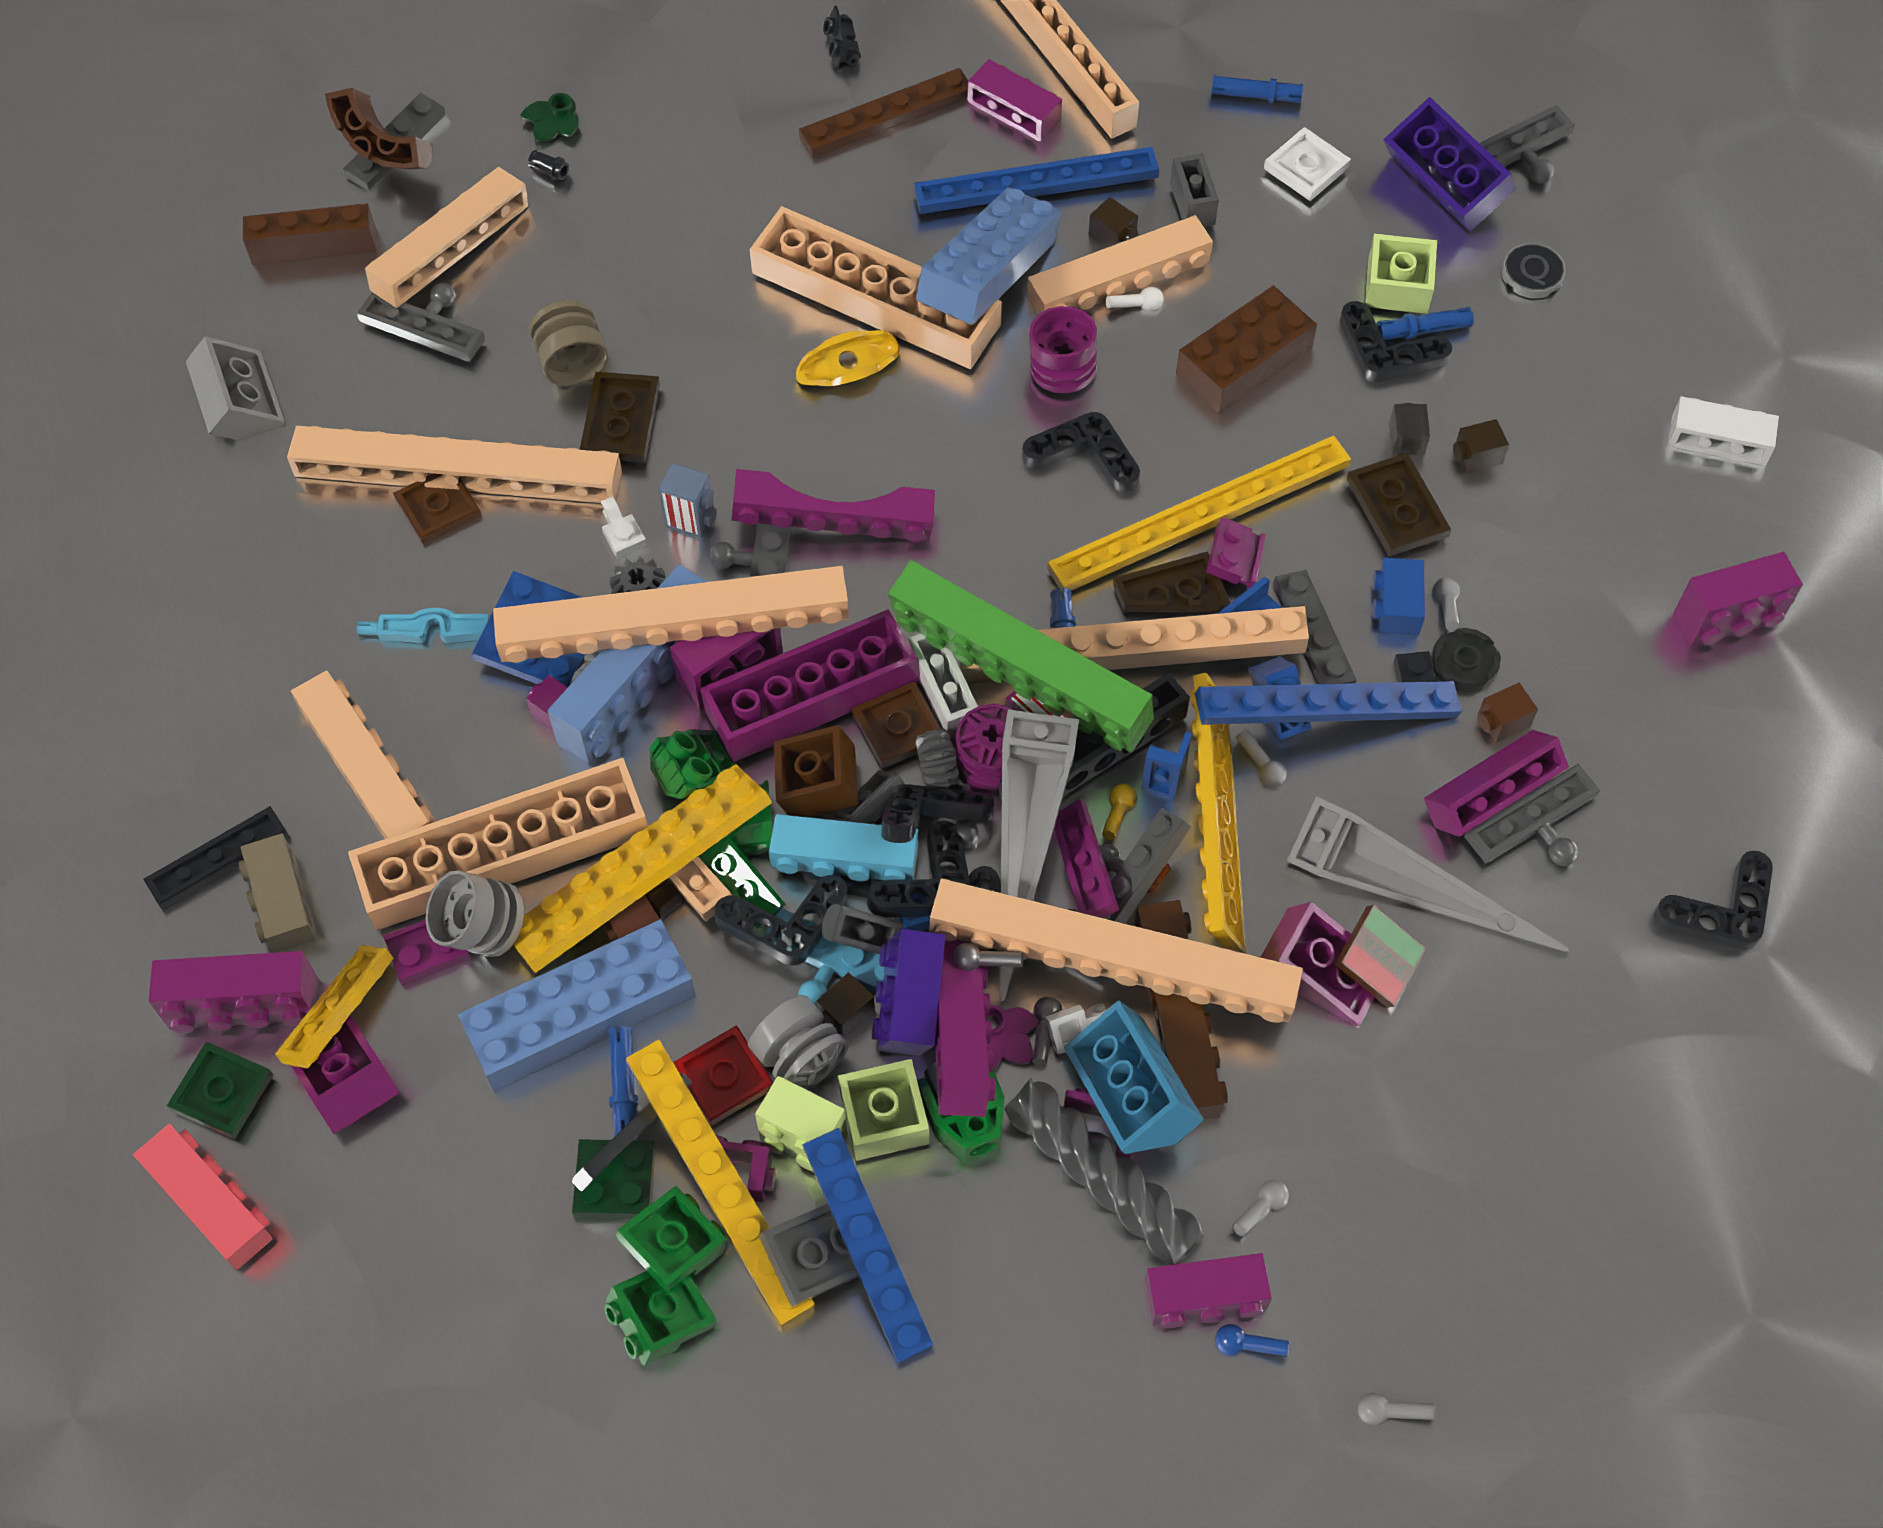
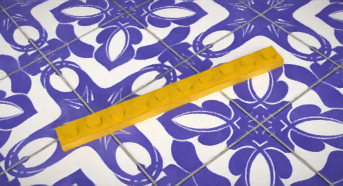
(1198, 514)

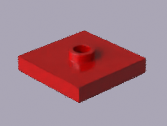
(724, 1075)

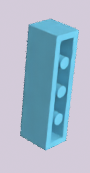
(839, 849)

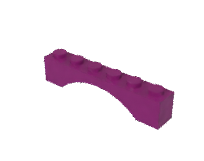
(766, 500)

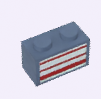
(687, 500)

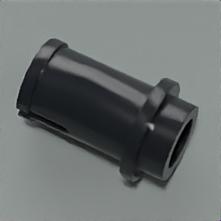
(554, 167)

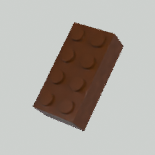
(1246, 348)

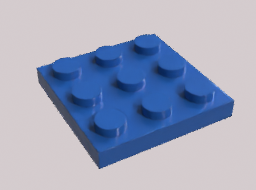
(522, 591)

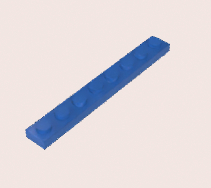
(1037, 179)
(1327, 702)

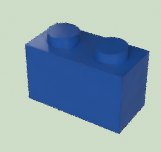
(1400, 596)

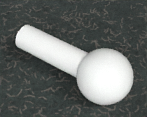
(1149, 299)

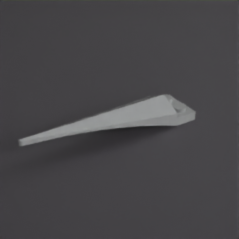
(1034, 777)
(1360, 855)

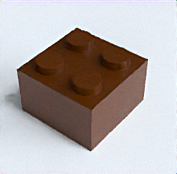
(815, 772)

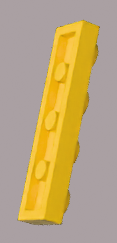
(334, 1006)

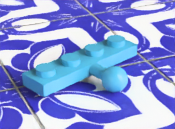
(835, 960)

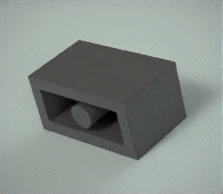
(1194, 189)

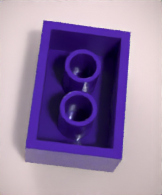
(909, 992)

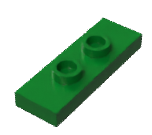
(741, 876)

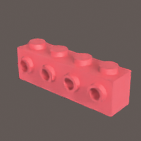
(203, 1196)

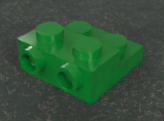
(673, 1238)
(657, 1319)

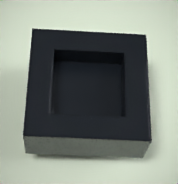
(1414, 667)

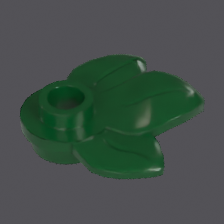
(552, 117)

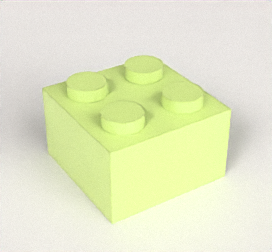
(1401, 273)
(884, 1109)
(795, 1117)

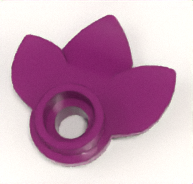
(1010, 1037)

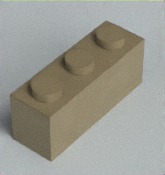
(276, 893)

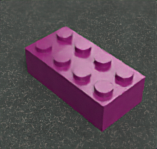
(233, 990)

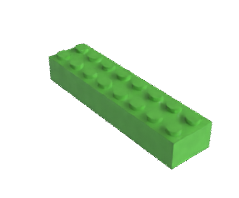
(1021, 657)

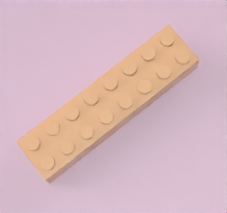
(864, 285)
(500, 840)

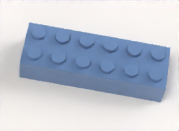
(988, 255)
(612, 690)
(577, 1005)

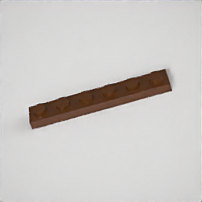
(884, 112)

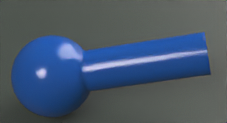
(1232, 1340)

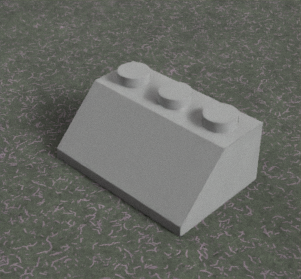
(233, 389)

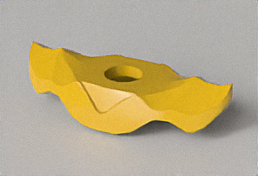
(871, 348)

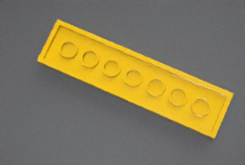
(1219, 827)
(638, 866)

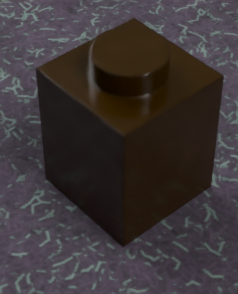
(1112, 223)
(1481, 445)
(846, 1004)

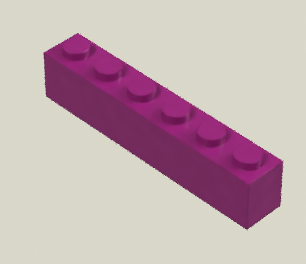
(962, 1040)

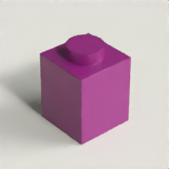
(543, 697)

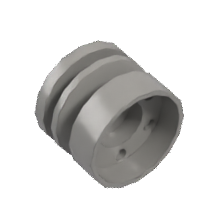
(474, 913)
(798, 1043)

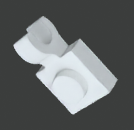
(621, 533)
(1069, 1023)

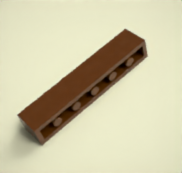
(1182, 1024)

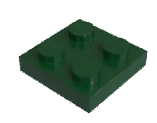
(220, 1090)
(621, 1187)

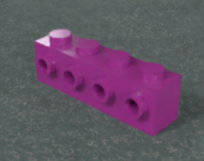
(1496, 782)

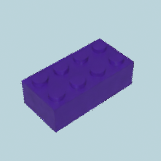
(1450, 164)

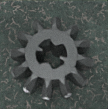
(636, 576)
(937, 759)

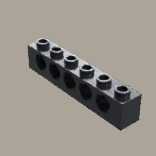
(1094, 755)

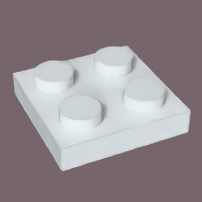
(1307, 164)

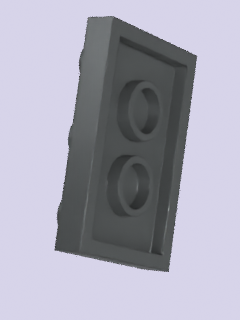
(808, 1255)

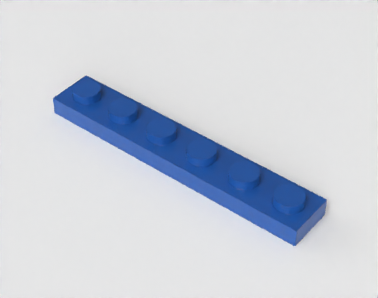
(867, 1245)

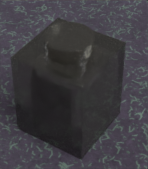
(1409, 429)

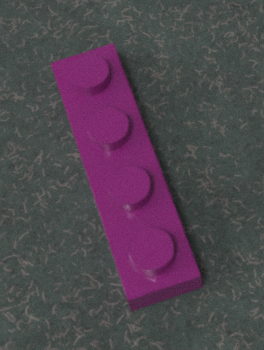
(1084, 861)

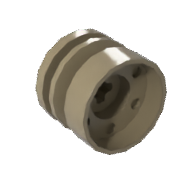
(568, 342)

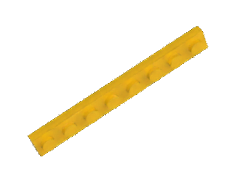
(711, 1171)

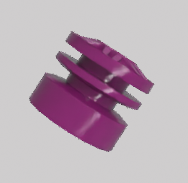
(1063, 349)
(976, 757)

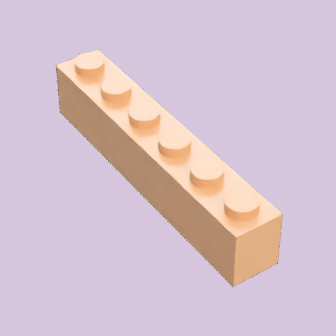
(446, 237)
(1122, 267)
(359, 756)

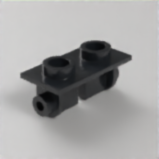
(841, 39)

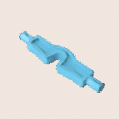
(415, 627)

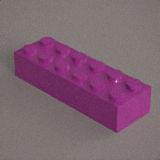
(809, 685)

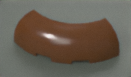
(358, 123)

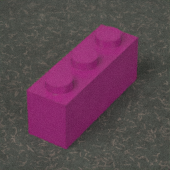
(1014, 100)
(1208, 1290)

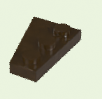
(1172, 587)

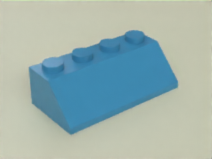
(1132, 1081)

